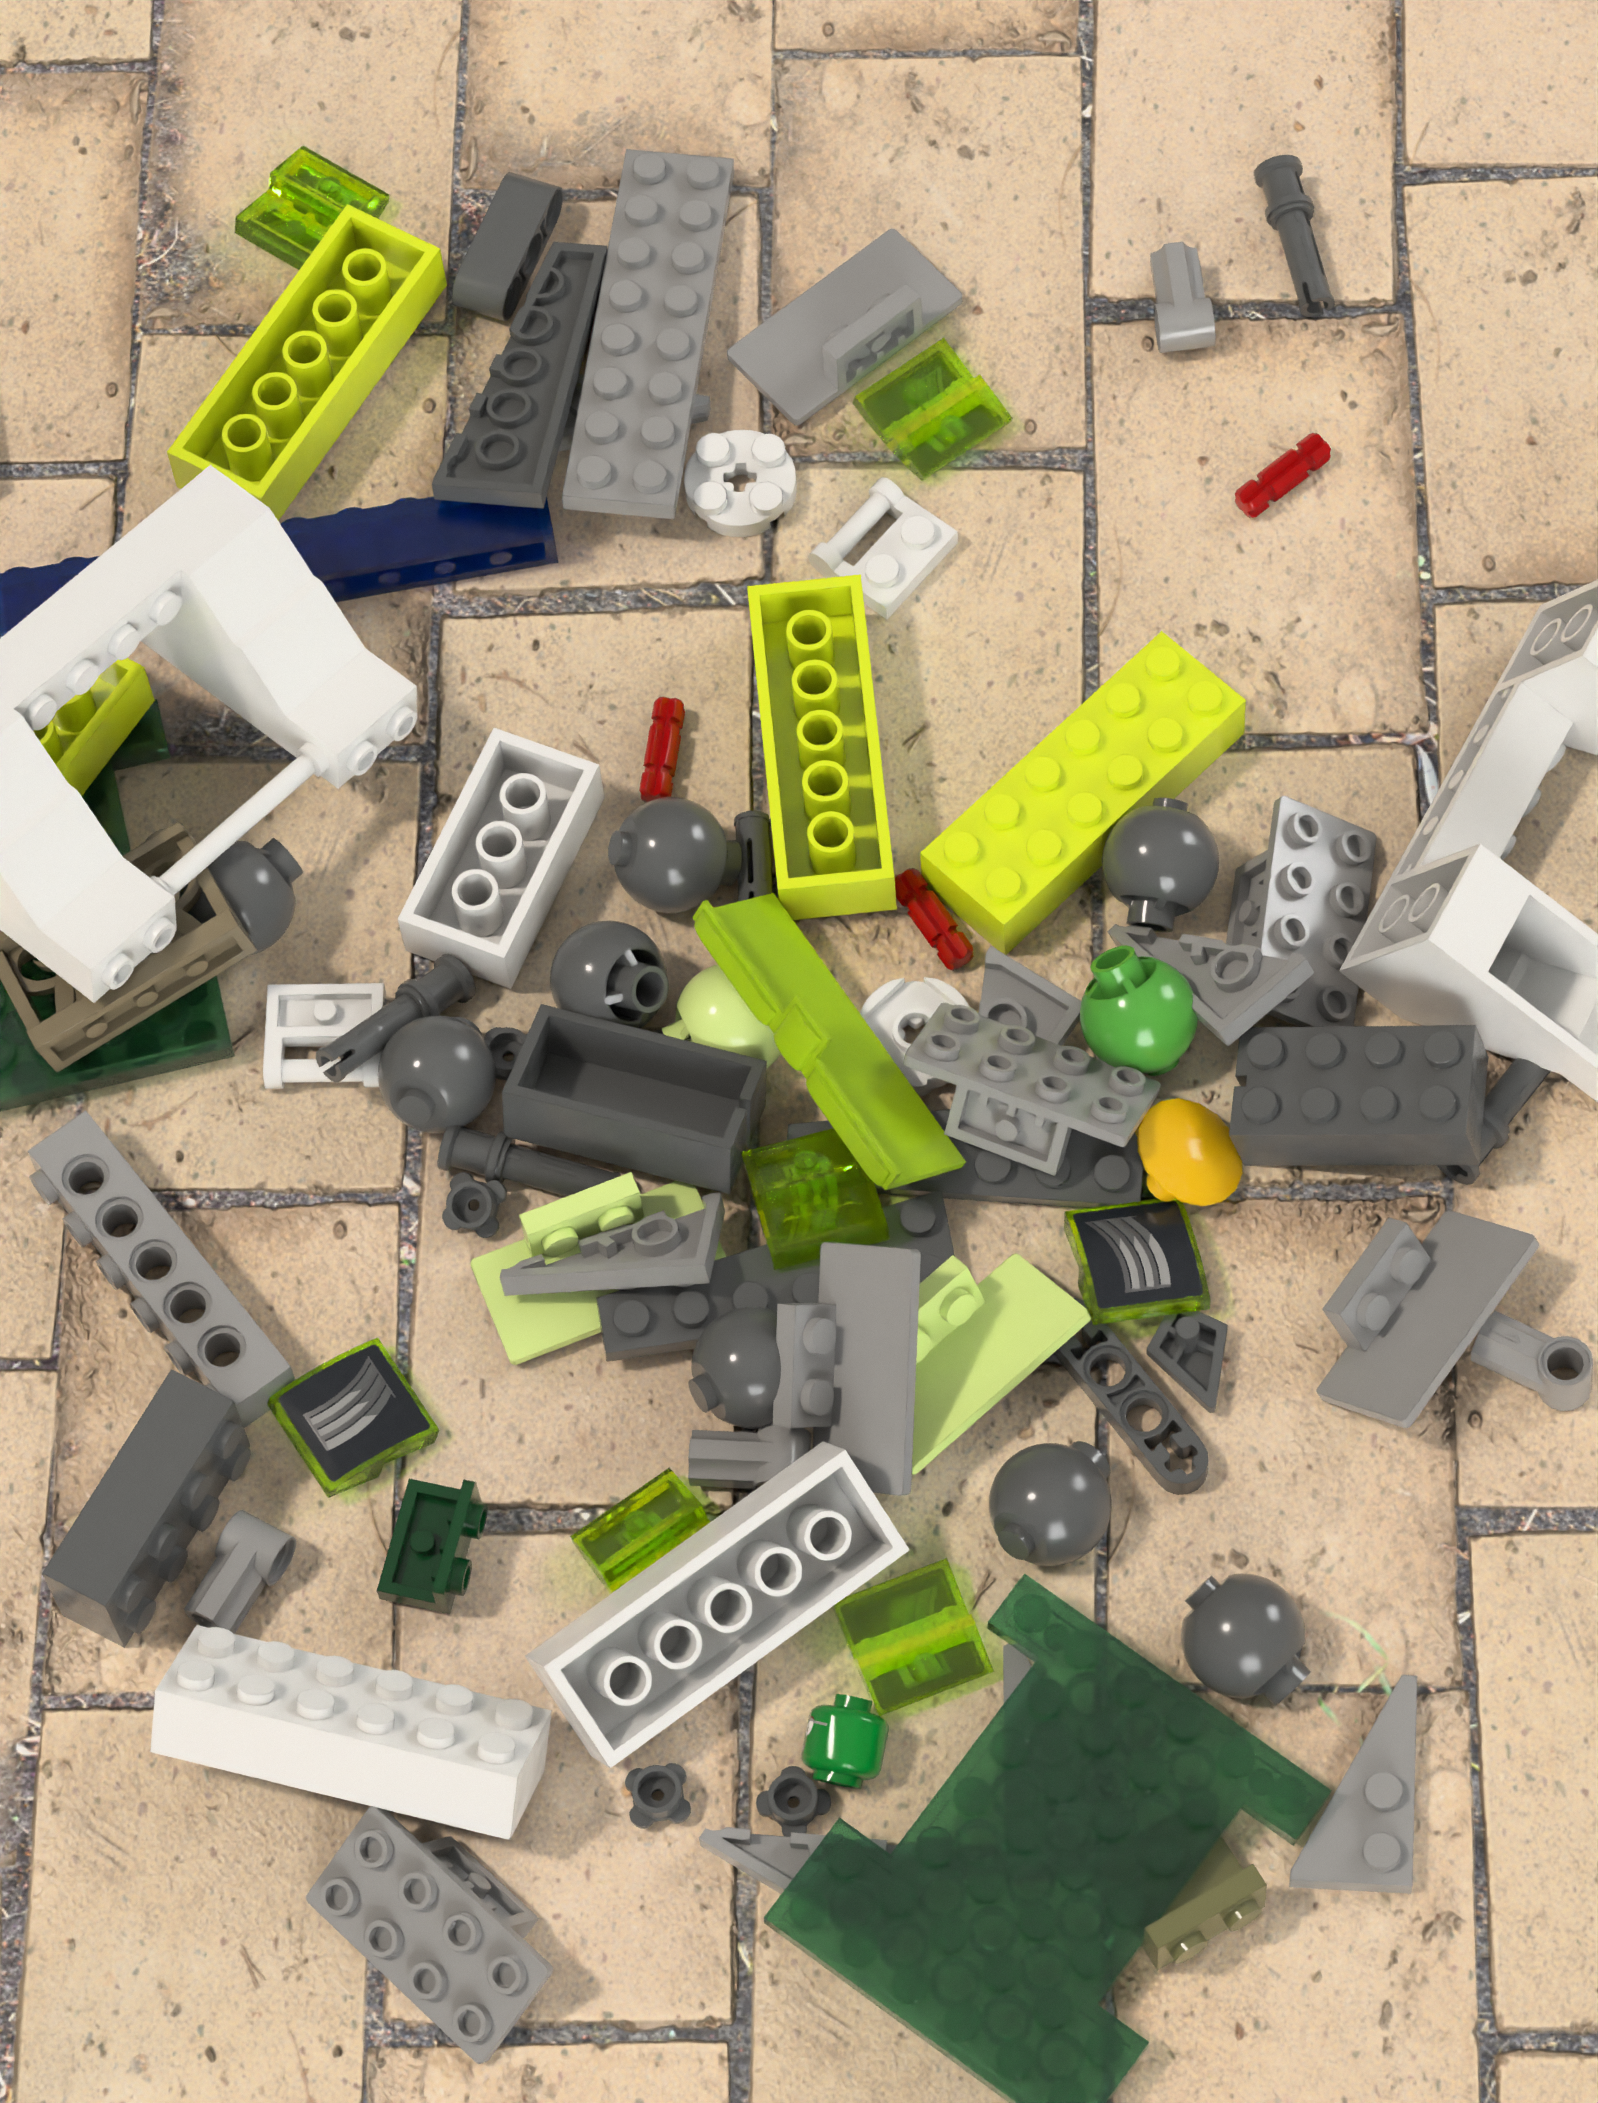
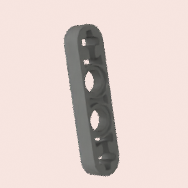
(1130, 1392)

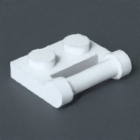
(899, 556)
(315, 1018)

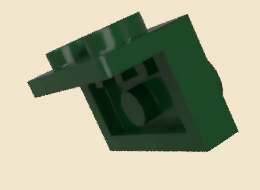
(431, 1544)

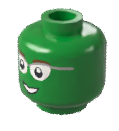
(845, 1742)

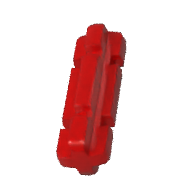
(1282, 475)
(662, 749)
(933, 919)

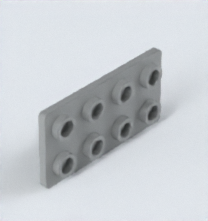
(844, 326)
(1309, 901)
(1025, 1091)
(1416, 1310)
(854, 1360)
(434, 1929)

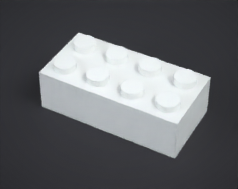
(502, 857)

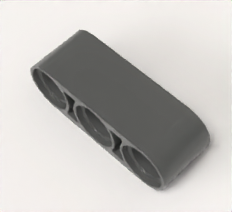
(507, 246)

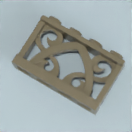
(161, 978)

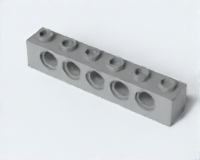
(83, 1155)

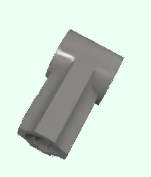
(1181, 311)
(1530, 1358)
(744, 1457)
(246, 1560)

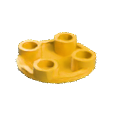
(1188, 1153)

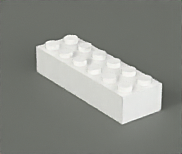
(717, 1603)
(351, 1731)

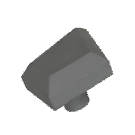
(1191, 1353)

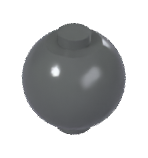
(673, 855)
(1160, 863)
(257, 889)
(610, 974)
(437, 1073)
(738, 1367)
(1051, 1502)
(1244, 1637)

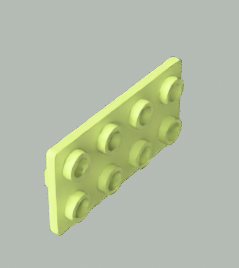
(549, 1321)
(981, 1344)

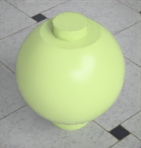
(717, 1017)

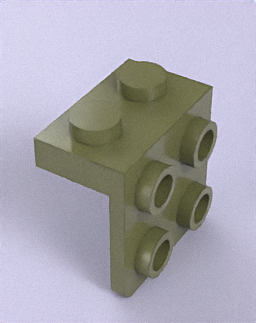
(1214, 1900)

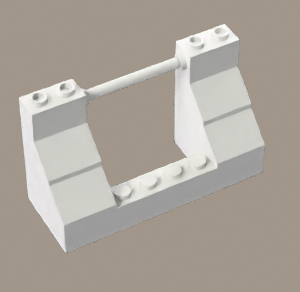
(244, 618)
(1457, 925)

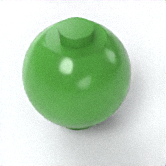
(1137, 1012)

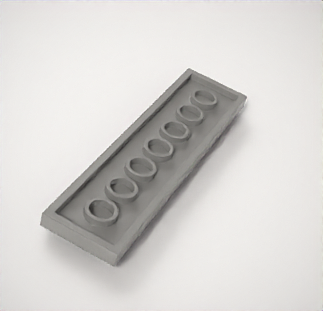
(649, 335)

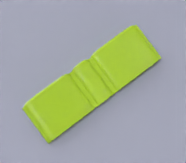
(827, 1041)

